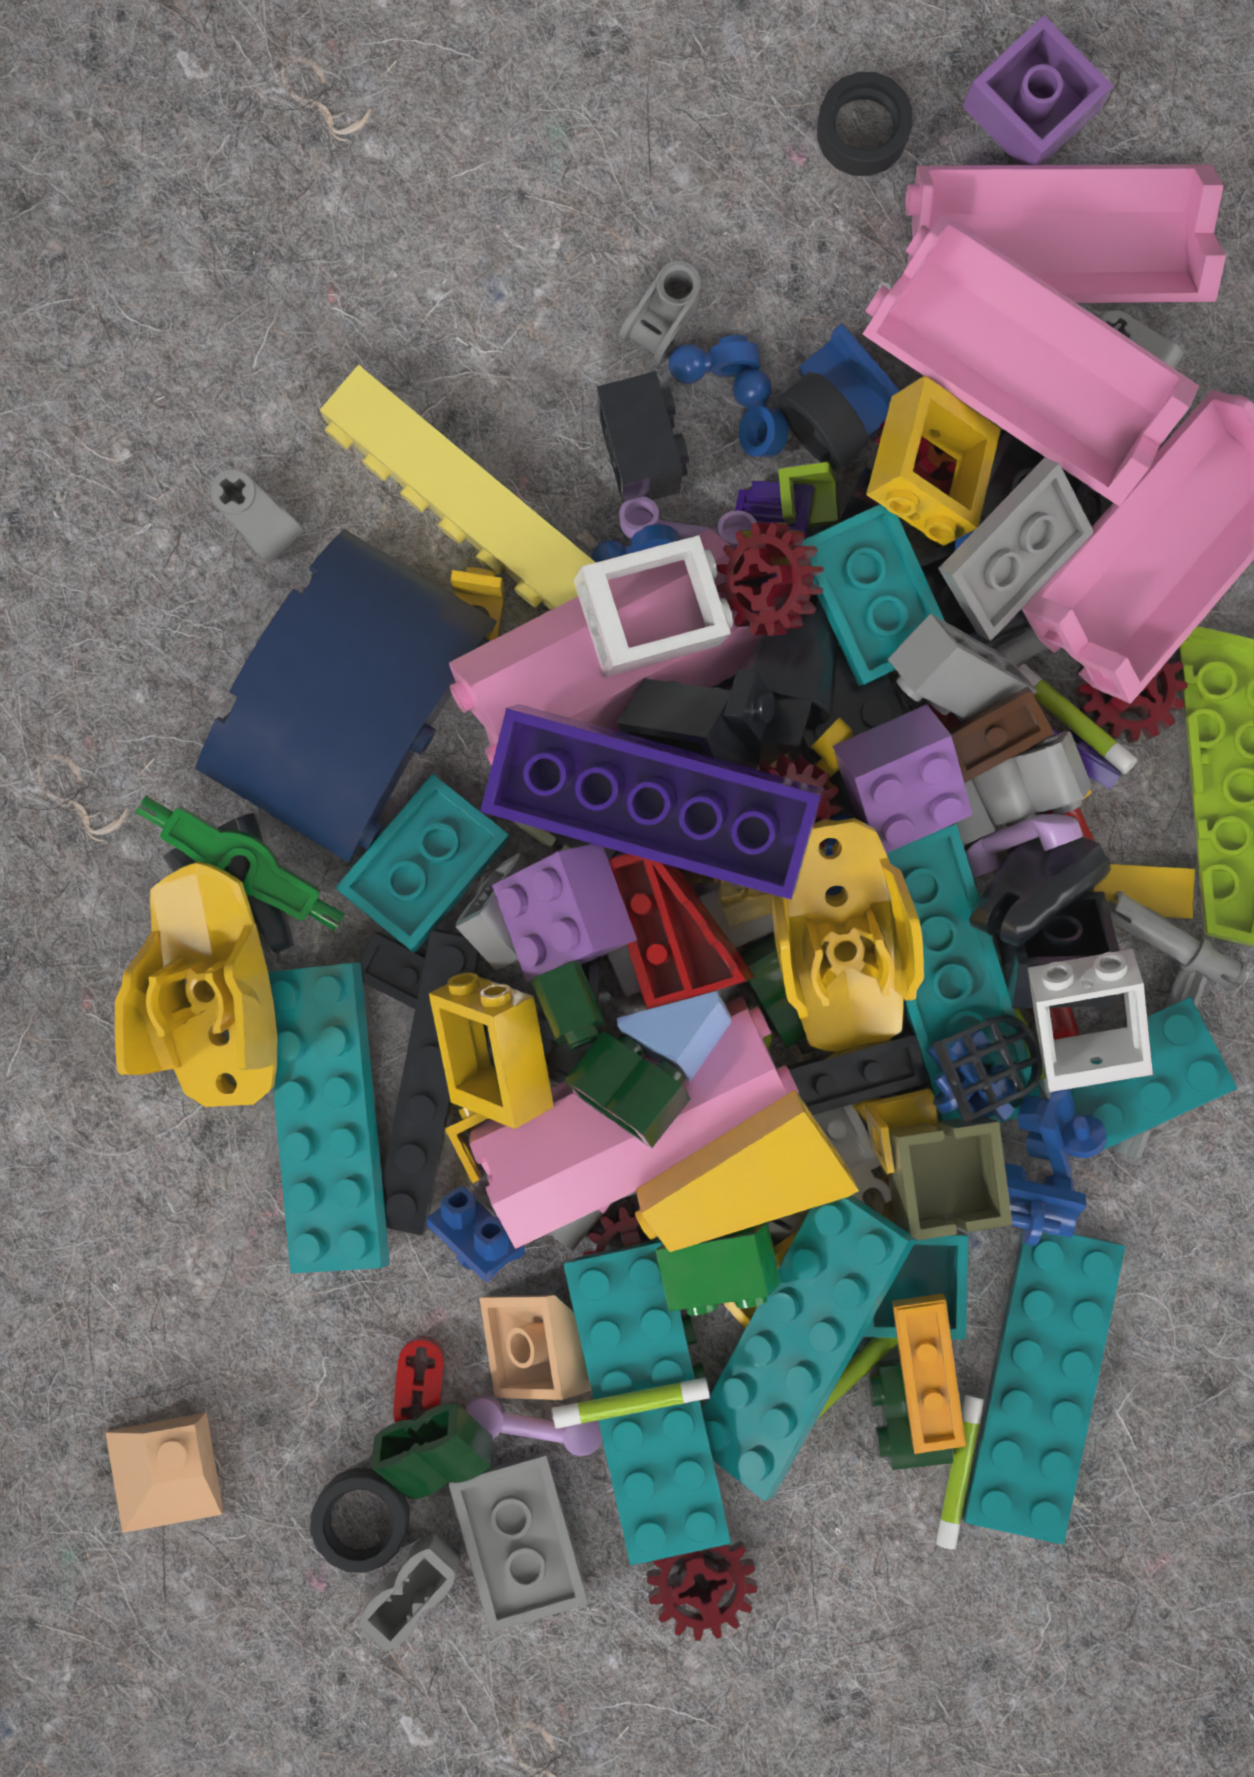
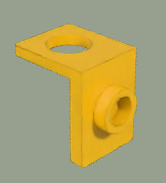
(481, 589)
(894, 1113)
(454, 1131)

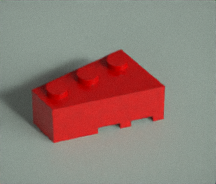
(678, 941)

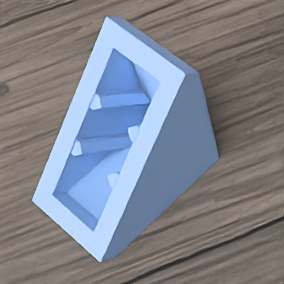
(679, 1031)

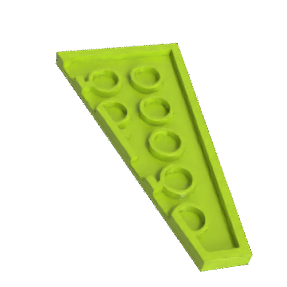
(1222, 776)

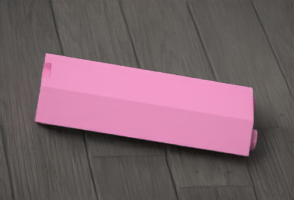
(1088, 227)
(1029, 359)
(1159, 555)
(555, 663)
(582, 1161)

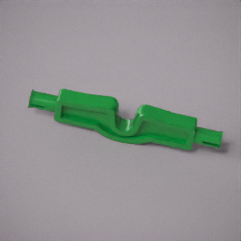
(264, 879)

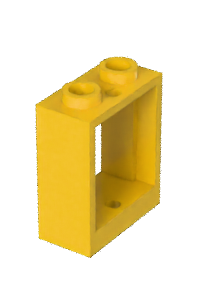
(956, 429)
(519, 1082)

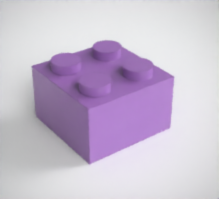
(1037, 94)
(904, 778)
(564, 910)

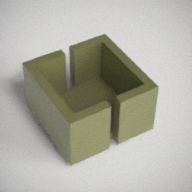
(950, 1172)

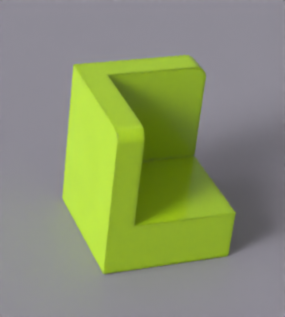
(825, 503)

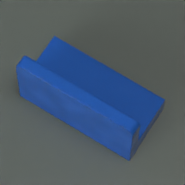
(855, 376)

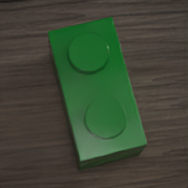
(720, 1271)

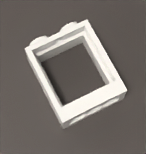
(603, 618)
(1122, 1050)

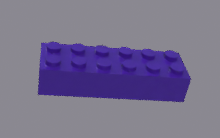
(651, 800)

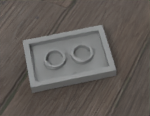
(1017, 549)
(519, 1542)

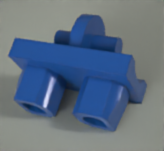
(945, 1100)
(1058, 1131)
(1043, 1207)
(473, 1234)

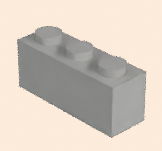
(954, 670)

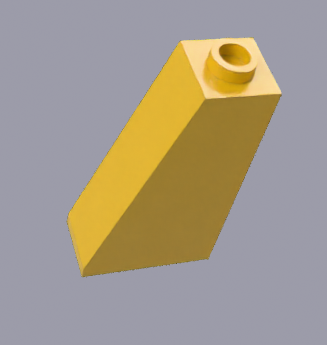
(746, 1177)

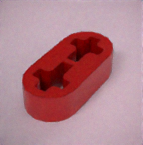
(406, 1377)

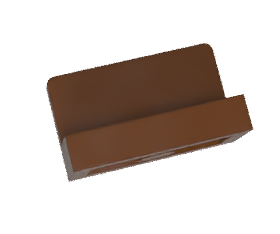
(999, 733)

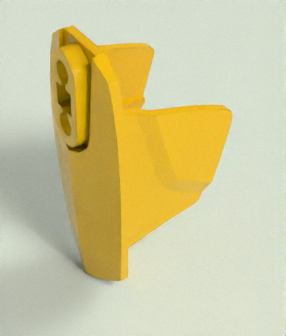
(852, 952)
(194, 981)

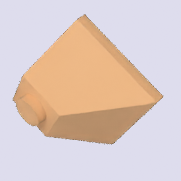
(533, 1347)
(164, 1472)

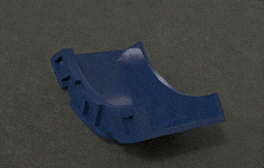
(342, 694)

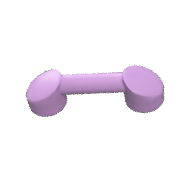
(643, 512)
(1050, 828)
(490, 1413)

